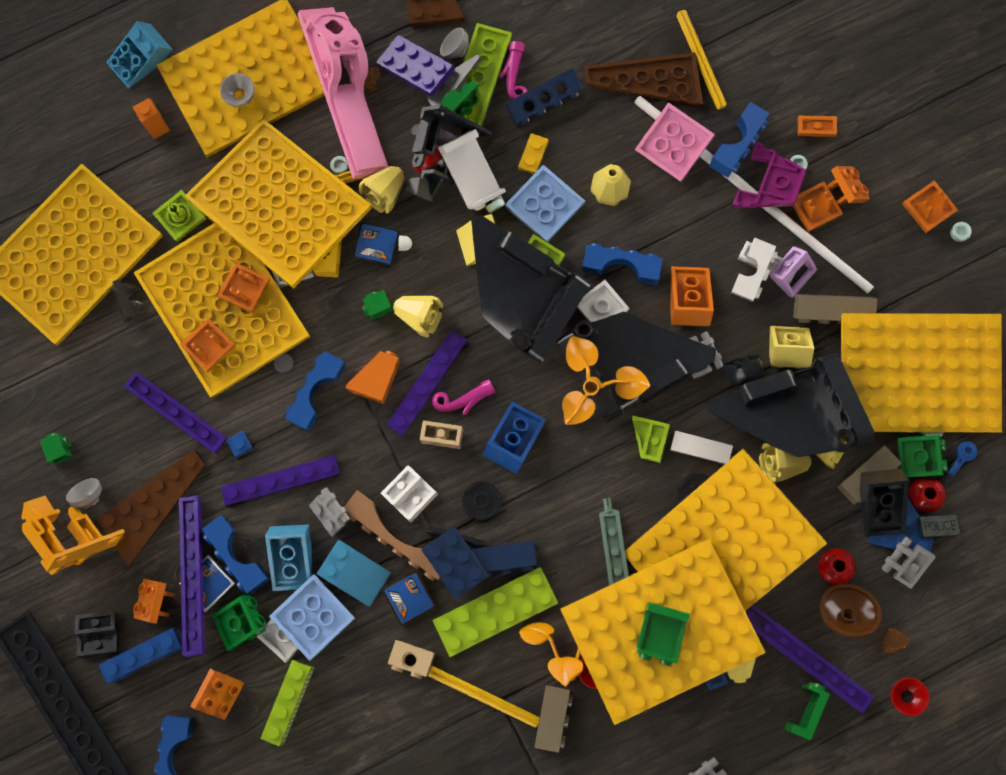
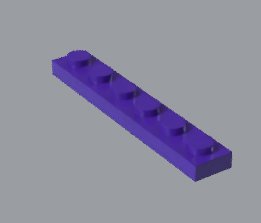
(427, 383)
(175, 412)
(280, 480)

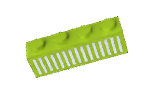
(287, 703)

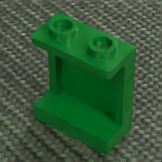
(661, 634)
(812, 712)

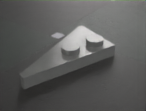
(455, 80)

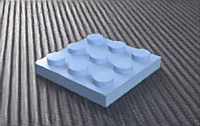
(545, 204)
(312, 617)

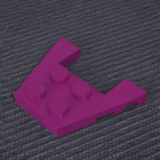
(780, 183)

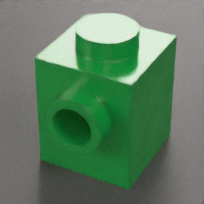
(376, 305)
(56, 448)

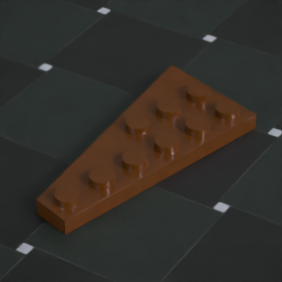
(433, 12)
(662, 78)
(150, 506)

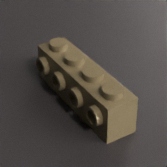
(830, 307)

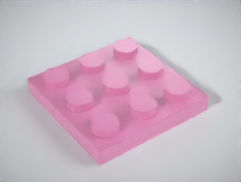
(674, 142)

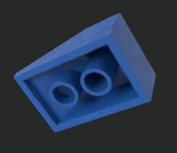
(514, 437)

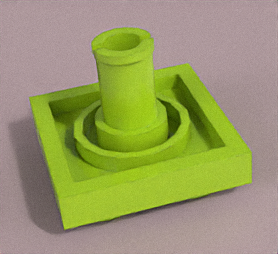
(179, 216)

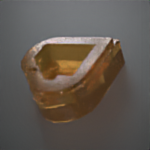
(372, 78)
(894, 640)

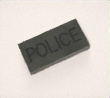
(938, 526)

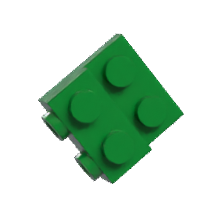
(464, 101)
(922, 456)
(239, 622)

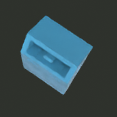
(138, 53)

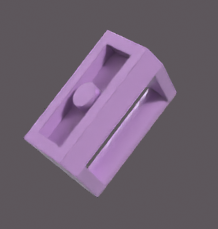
(789, 266)

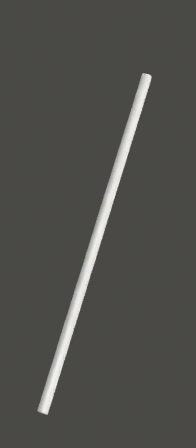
(778, 214)

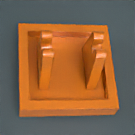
(850, 184)
(930, 206)
(816, 207)
(244, 287)
(208, 345)
(150, 601)
(217, 694)

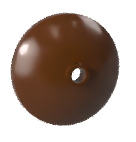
(854, 603)

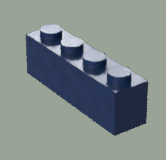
(507, 557)

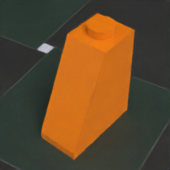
(151, 118)
(376, 377)

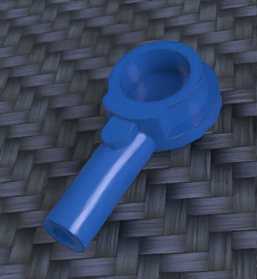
(965, 452)

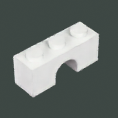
(748, 286)

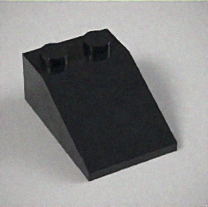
(884, 501)

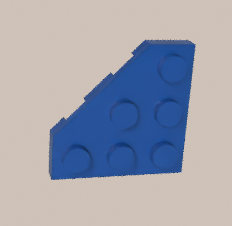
(912, 532)

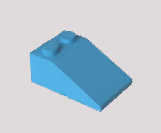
(289, 556)
(353, 573)

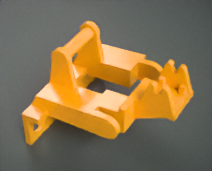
(40, 533)

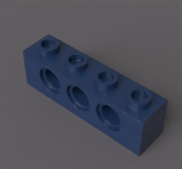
(516, 106)

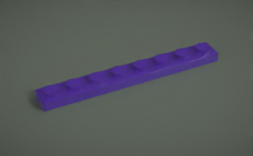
(191, 577)
(809, 660)

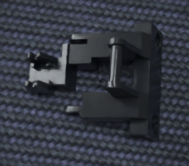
(427, 138)

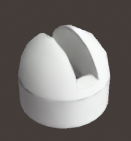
(404, 243)

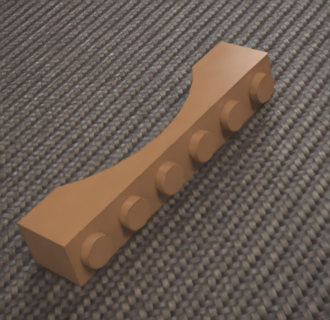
(365, 511)

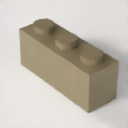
(880, 460)
(553, 719)

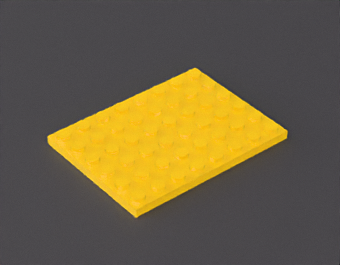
(263, 47)
(278, 203)
(71, 253)
(185, 292)
(926, 370)
(748, 523)
(611, 619)

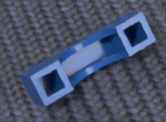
(728, 156)
(645, 266)
(327, 369)
(221, 535)
(141, 655)
(175, 731)

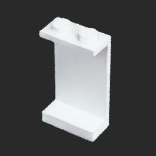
(470, 170)

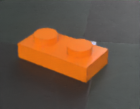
(817, 126)

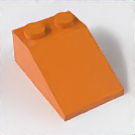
(691, 296)

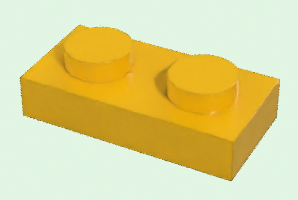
(533, 154)

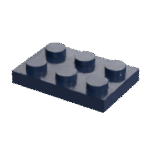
(455, 563)

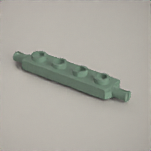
(613, 543)

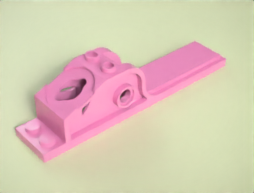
(347, 100)

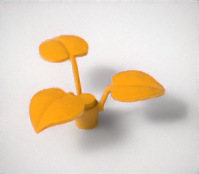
(581, 355)
(562, 669)

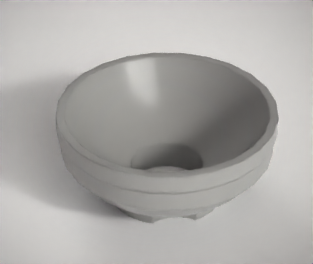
(455, 44)
(232, 84)
(84, 493)

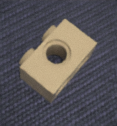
(441, 434)
(423, 659)

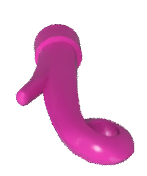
(511, 68)
(468, 400)

